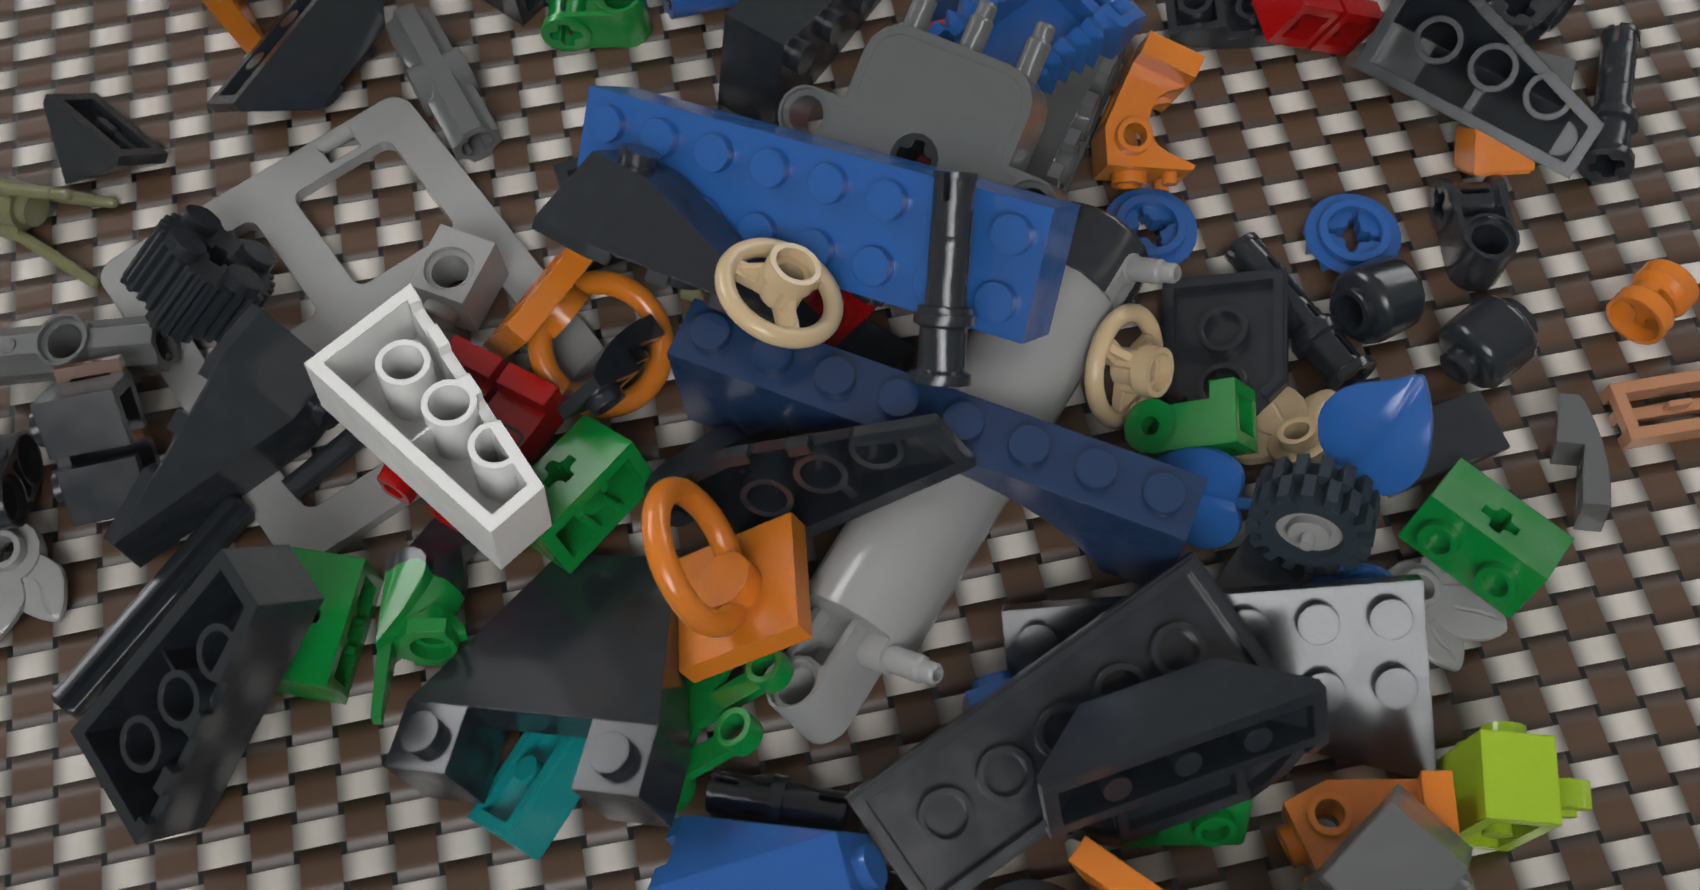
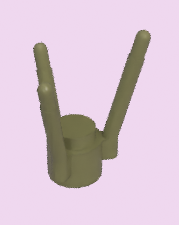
(28, 206)

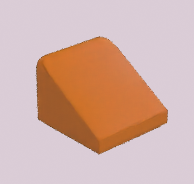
(1484, 156)

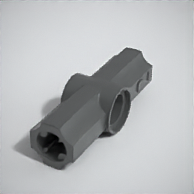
(443, 82)
(34, 351)

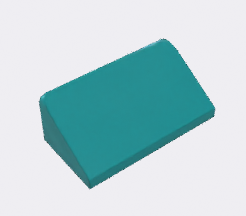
(532, 792)

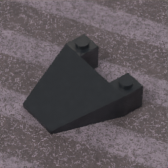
(563, 659)

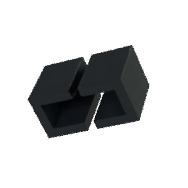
(90, 437)

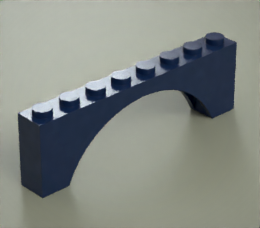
(1106, 499)

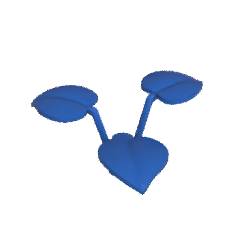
(1370, 424)

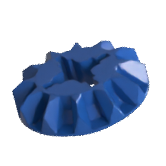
(1158, 212)
(1372, 225)

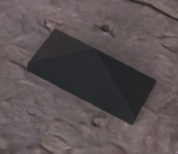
(96, 138)

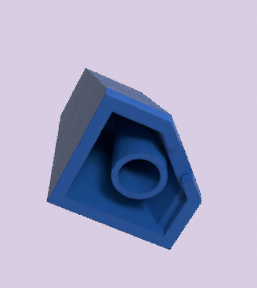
(766, 856)

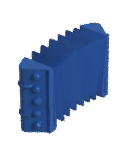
(1081, 32)

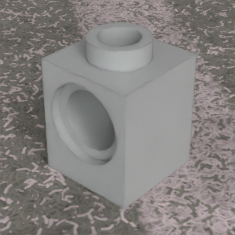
(452, 258)

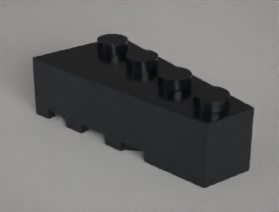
(781, 46)

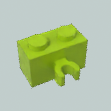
(1510, 786)

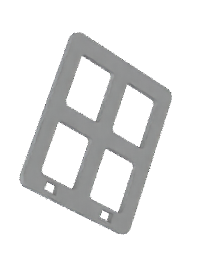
(272, 206)

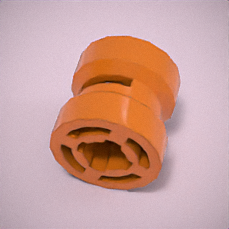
(1659, 295)

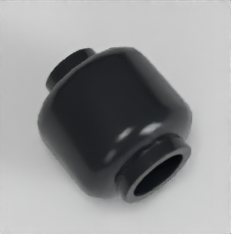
(1377, 299)
(1488, 341)

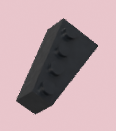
(197, 690)

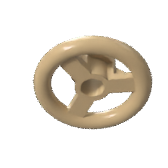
(781, 282)
(1137, 371)

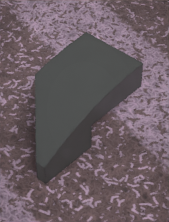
(1581, 446)

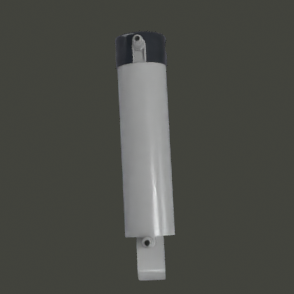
(904, 560)

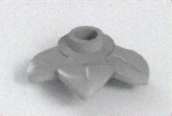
(29, 579)
(1452, 614)

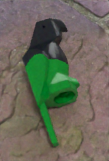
(420, 606)

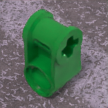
(596, 24)

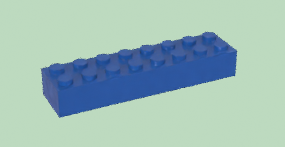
(848, 206)

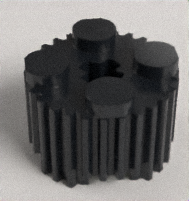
(198, 276)

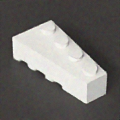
(428, 422)

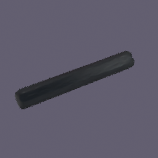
(150, 607)

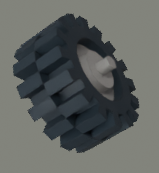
(1313, 514)

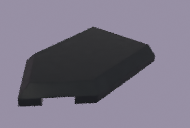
(1227, 330)

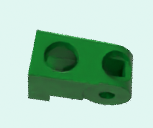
(1220, 422)

